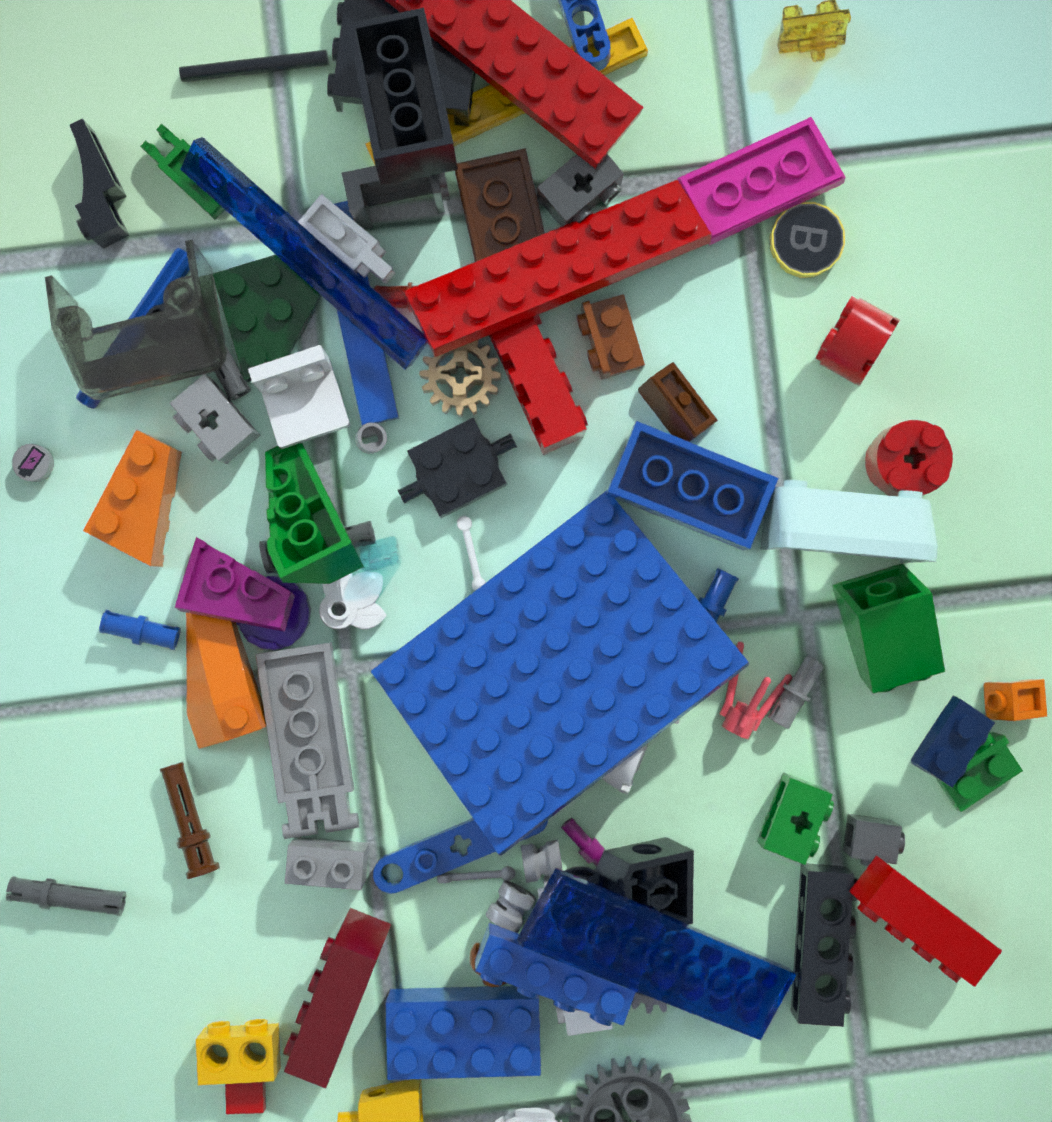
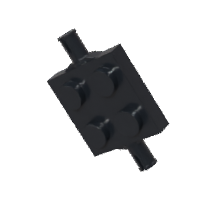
(457, 468)

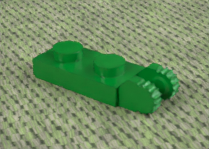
(171, 167)

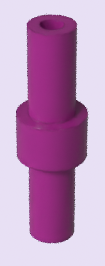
(589, 847)

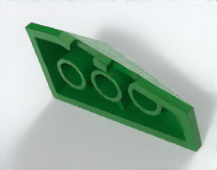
(304, 527)

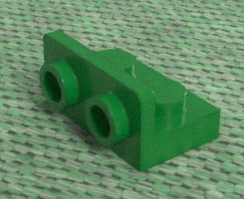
(986, 771)

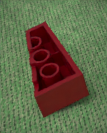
(335, 997)

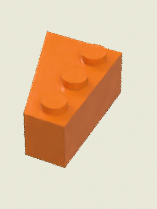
(138, 500)

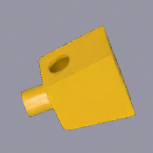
(388, 1103)

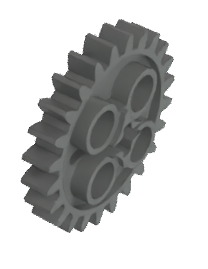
(658, 1104)

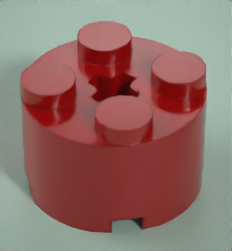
(858, 342)
(922, 442)

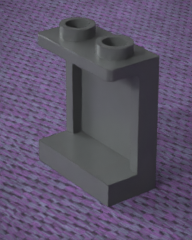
(365, 190)

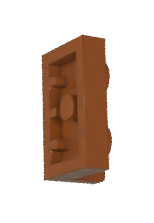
(611, 337)

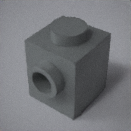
(871, 837)

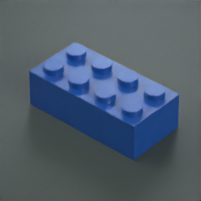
(692, 486)
(462, 1033)

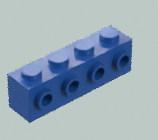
(505, 960)

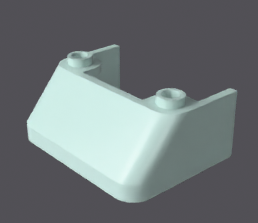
(850, 523)

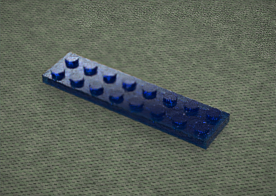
(654, 955)

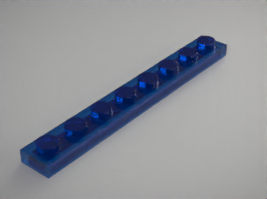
(303, 253)

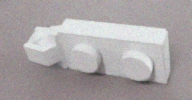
(346, 239)

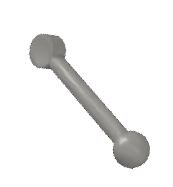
(507, 873)

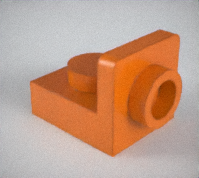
(1015, 700)

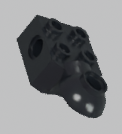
(650, 873)

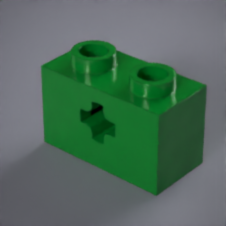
(795, 798)

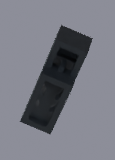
(100, 190)

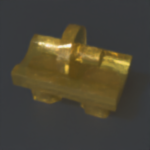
(813, 31)

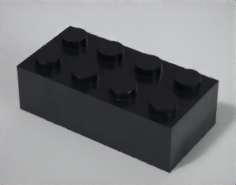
(402, 96)

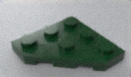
(264, 309)

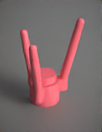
(743, 717)

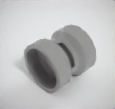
(540, 860)
(510, 906)

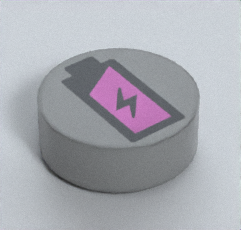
(32, 463)

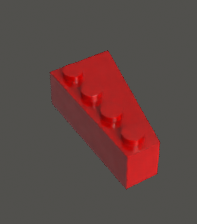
(539, 385)

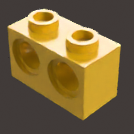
(241, 1063)

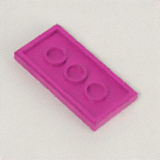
(763, 179)

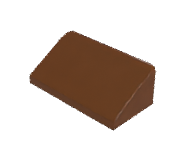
(677, 403)

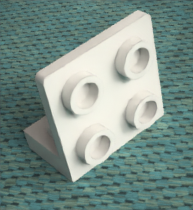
(301, 396)

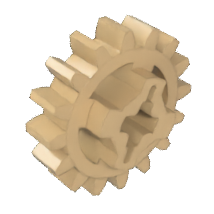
(478, 376)

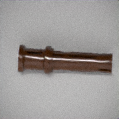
(188, 842)

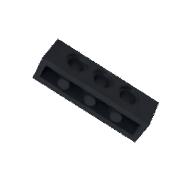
(827, 1004)

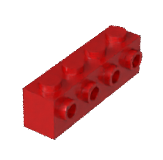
(924, 921)

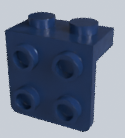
(952, 741)

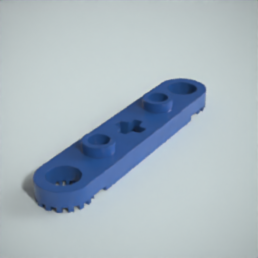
(435, 855)

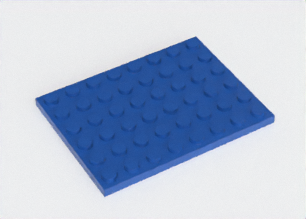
(557, 671)

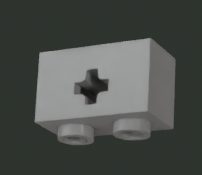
(233, 429)
(327, 863)

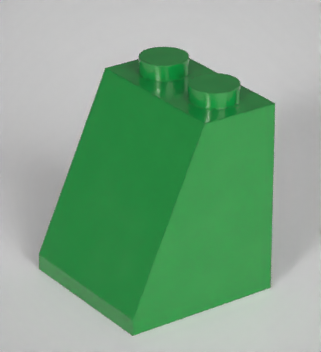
(890, 627)

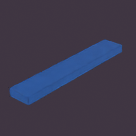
(367, 367)

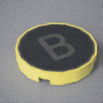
(807, 239)

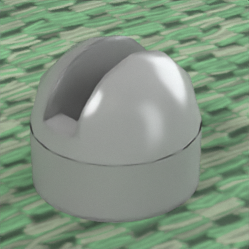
(369, 430)

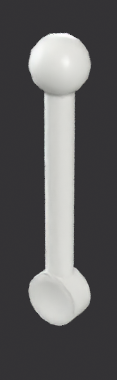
(464, 523)

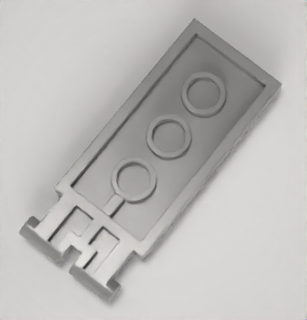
(307, 738)

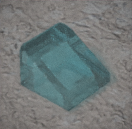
(380, 555)

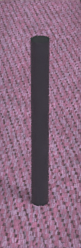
(253, 65)

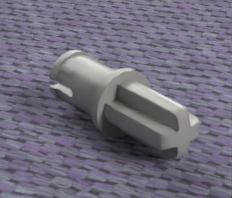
(796, 692)

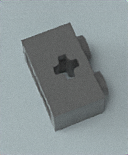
(559, 193)

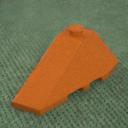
(220, 682)

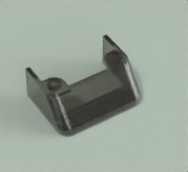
(145, 349)

